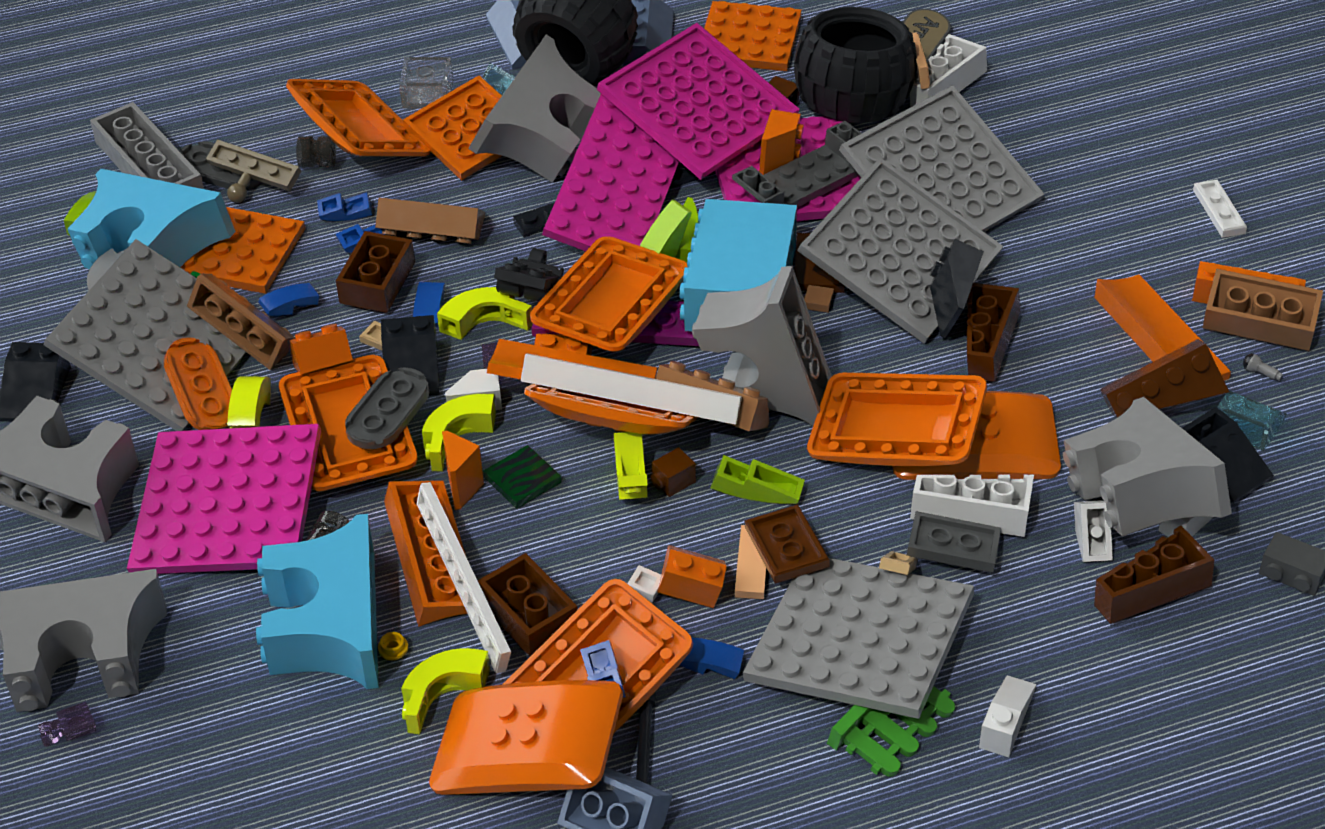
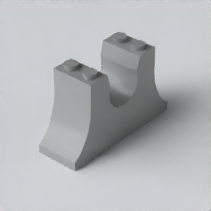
(540, 114)
(771, 343)
(1146, 470)
(61, 481)
(73, 620)

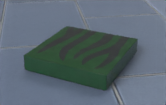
(522, 476)

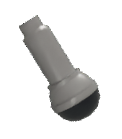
(1253, 363)

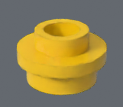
(392, 646)

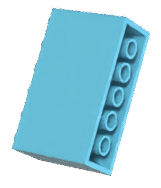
(736, 250)

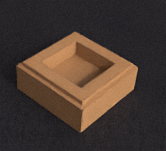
(819, 298)

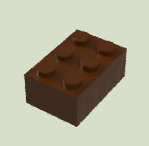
(375, 271)
(526, 602)

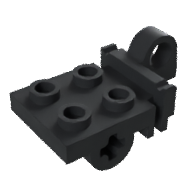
(528, 276)

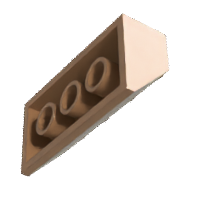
(430, 219)
(1262, 309)
(239, 320)
(753, 407)

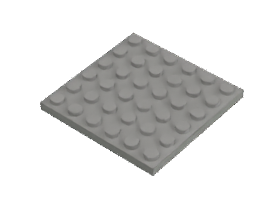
(950, 156)
(886, 243)
(128, 326)
(861, 636)

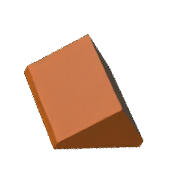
(463, 467)

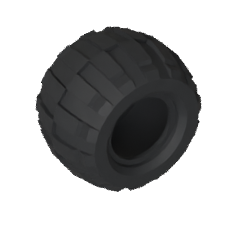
(588, 34)
(855, 64)

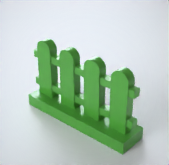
(847, 732)

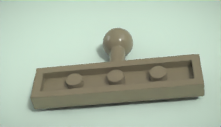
(251, 166)

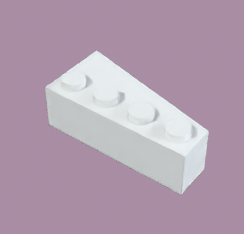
(955, 64)
(983, 501)

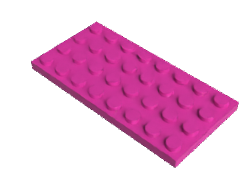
(612, 183)

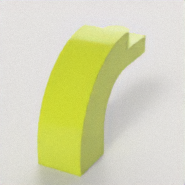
(481, 305)
(247, 401)
(459, 417)
(630, 465)
(438, 675)

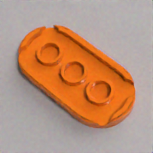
(198, 383)

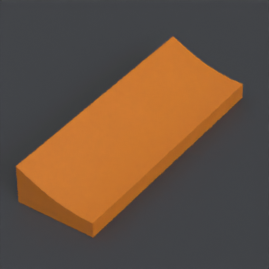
(1147, 318)
(510, 356)
(425, 573)

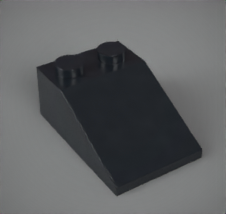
(953, 282)
(412, 344)
(28, 373)

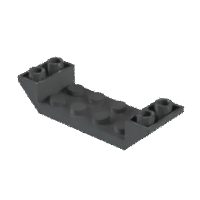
(805, 176)

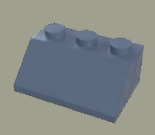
(615, 804)

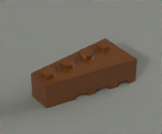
(990, 325)
(1169, 381)
(1154, 577)

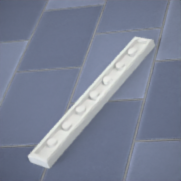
(631, 388)
(463, 578)

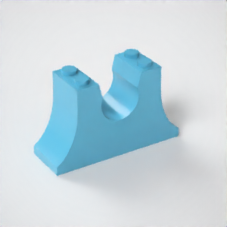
(158, 213)
(338, 595)

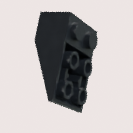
(1228, 442)

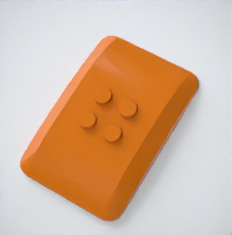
(355, 118)
(610, 294)
(326, 400)
(607, 412)
(897, 419)
(1011, 439)
(642, 638)
(527, 737)

